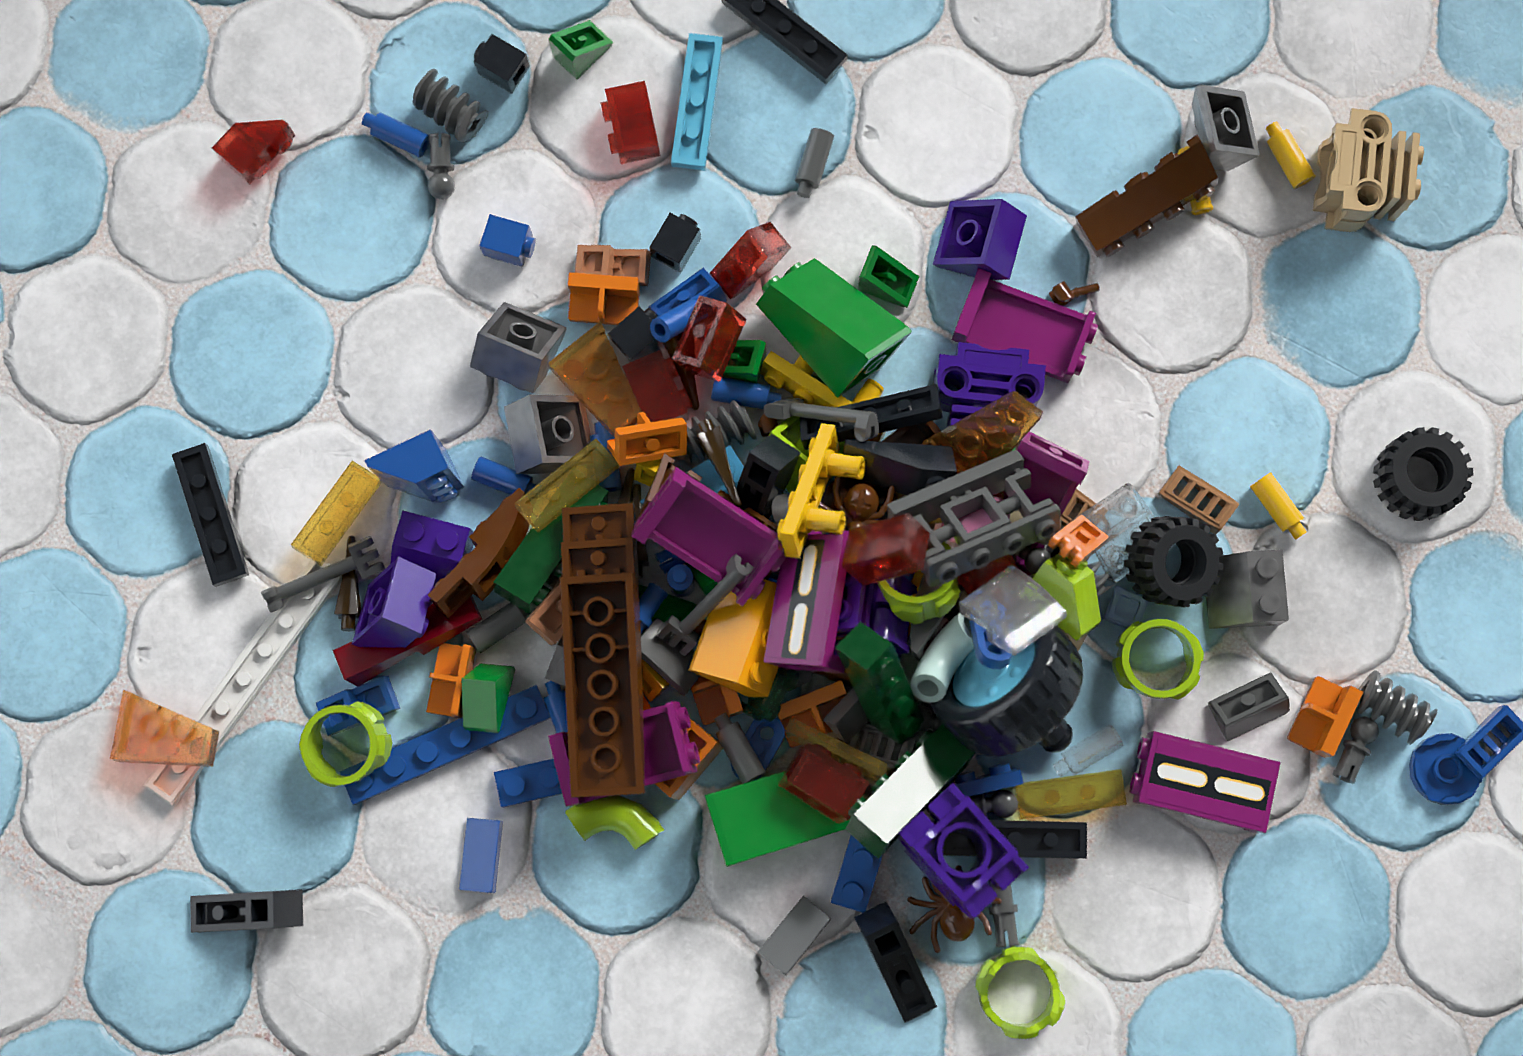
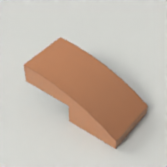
(615, 262)

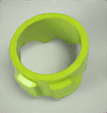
(919, 608)
(1191, 648)
(312, 744)
(1056, 1001)

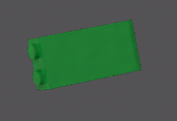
(831, 324)
(764, 819)

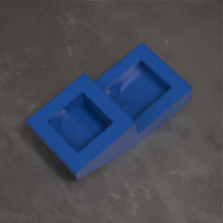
(375, 693)

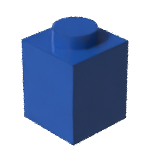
(507, 240)

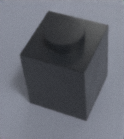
(501, 63)
(676, 241)
(633, 332)

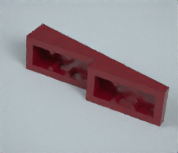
(365, 663)

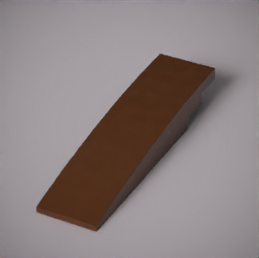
(602, 650)

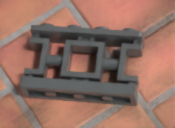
(967, 494)

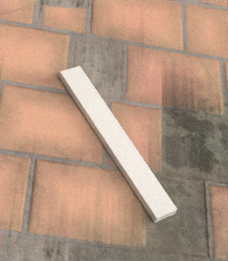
(247, 678)

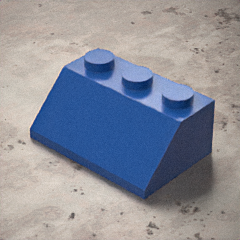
(418, 468)

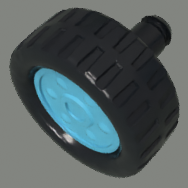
(1015, 705)

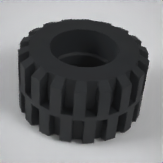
(1447, 461)
(1198, 561)

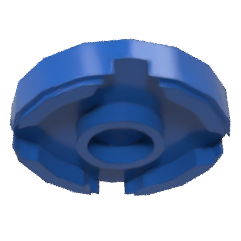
(1440, 773)

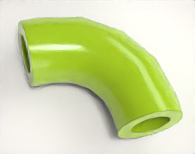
(616, 815)

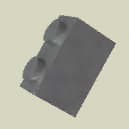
(1224, 126)
(517, 347)
(546, 431)
(1249, 591)

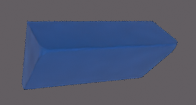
(698, 284)
(481, 855)

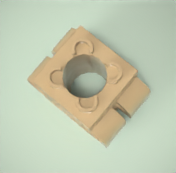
(1366, 171)

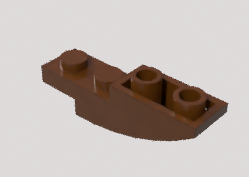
(494, 545)

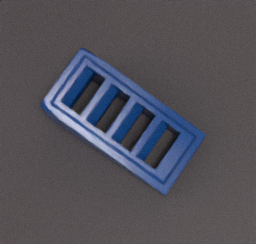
(1510, 722)

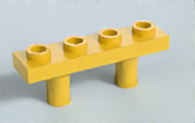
(798, 381)
(813, 476)

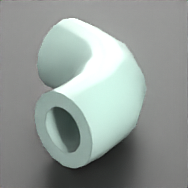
(942, 660)

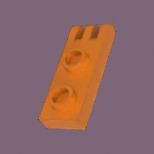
(1078, 540)

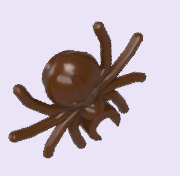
(859, 504)
(952, 920)

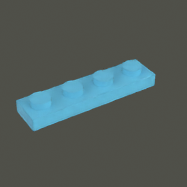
(697, 101)

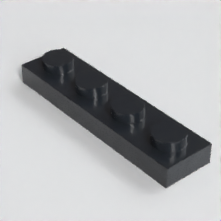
(791, 35)
(892, 413)
(210, 514)
(1030, 839)

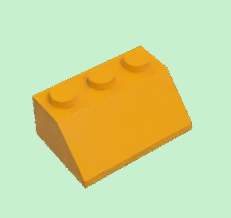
(735, 644)

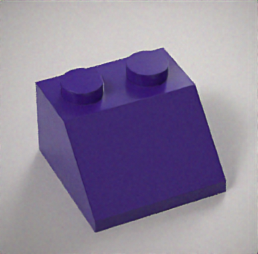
(980, 236)
(430, 543)
(395, 606)

